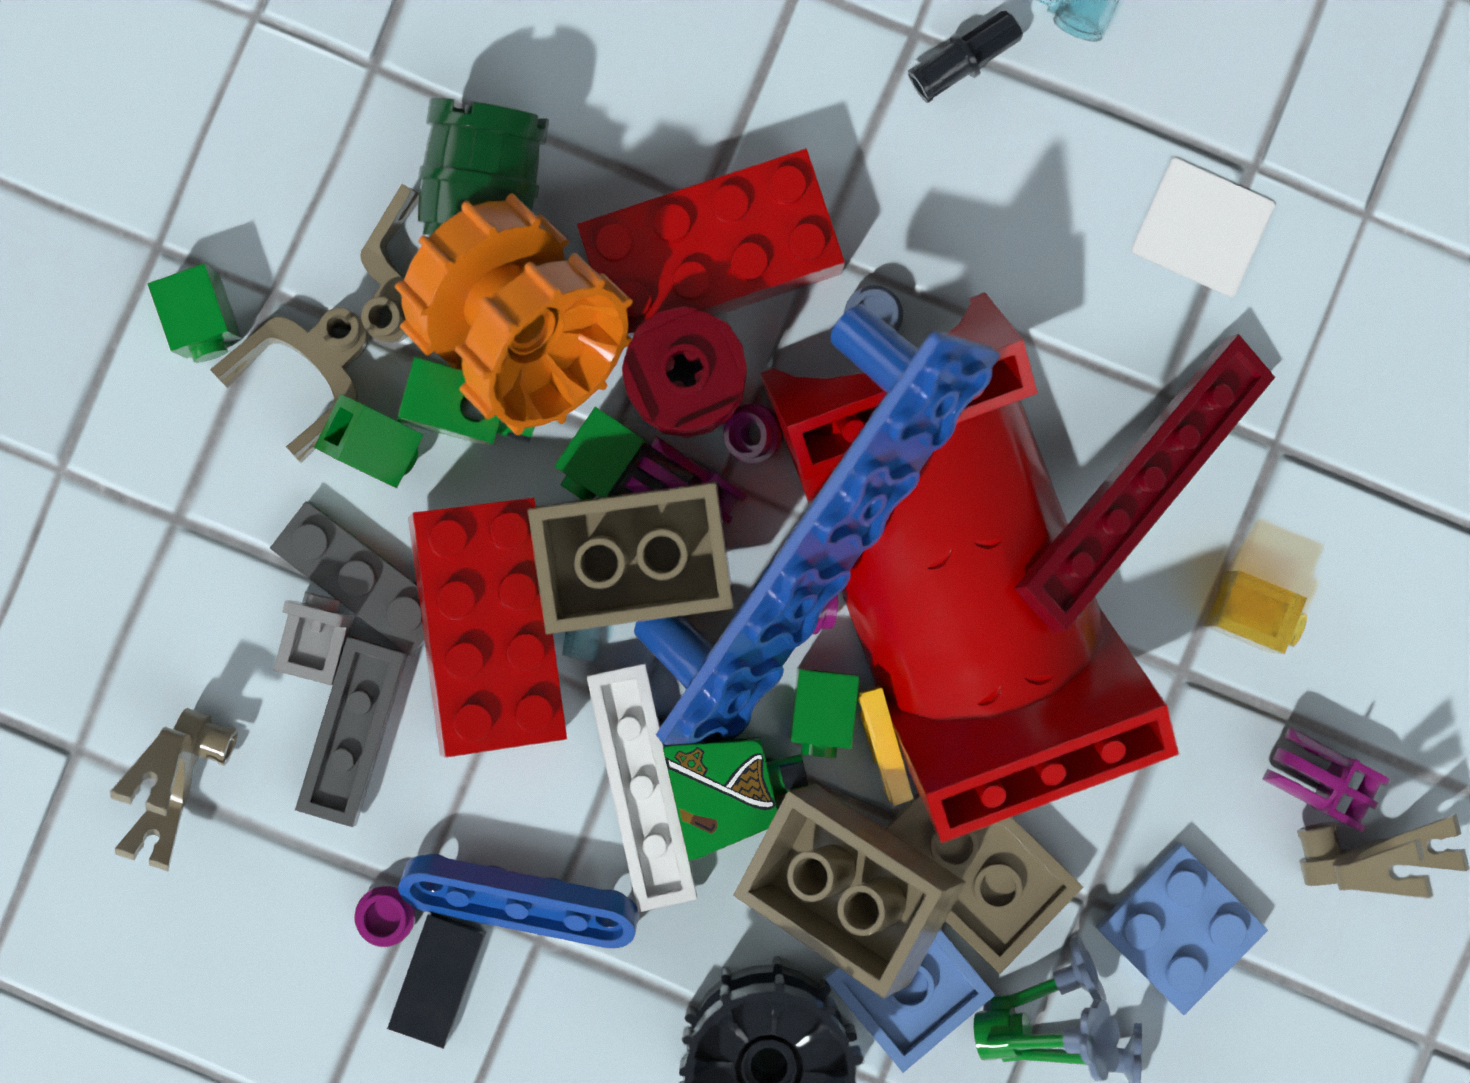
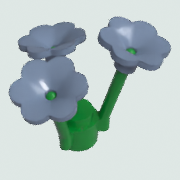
(1008, 1035)

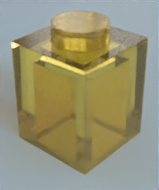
(1257, 612)

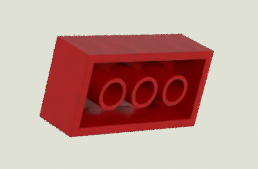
(718, 241)
(485, 629)

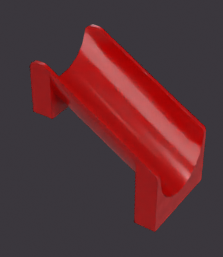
(974, 681)

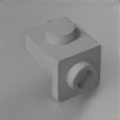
(313, 638)

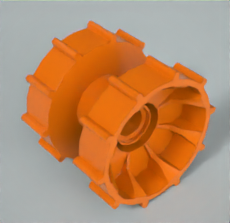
(514, 313)

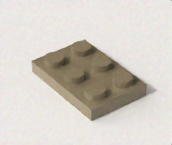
(1009, 884)

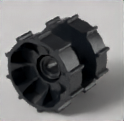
(768, 1010)

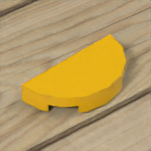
(884, 745)

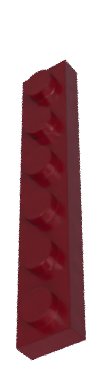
(1144, 484)

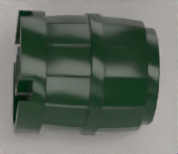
(477, 158)

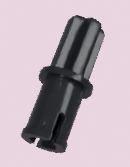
(965, 55)

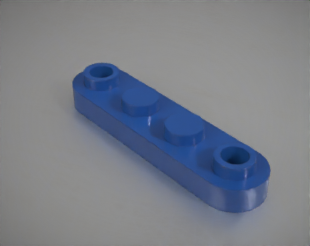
(519, 901)

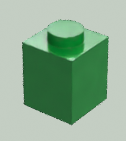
(195, 313)
(369, 441)
(599, 456)
(823, 711)

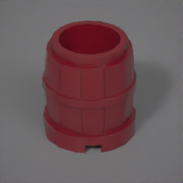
(670, 404)

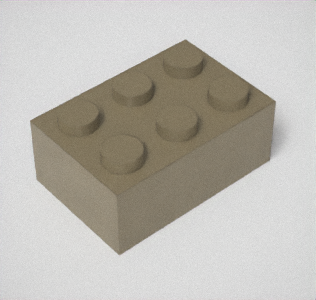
(631, 557)
(849, 889)

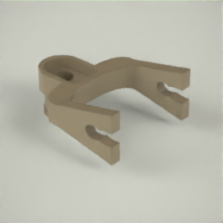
(380, 268)
(325, 353)
(171, 765)
(1372, 863)

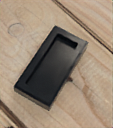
(436, 980)

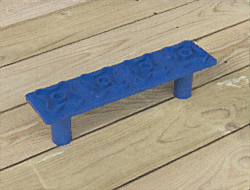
(846, 517)

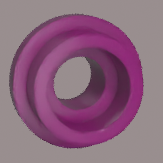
(737, 435)

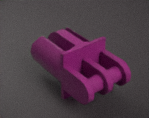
(728, 497)
(1331, 782)

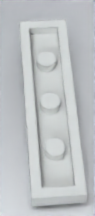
(641, 787)

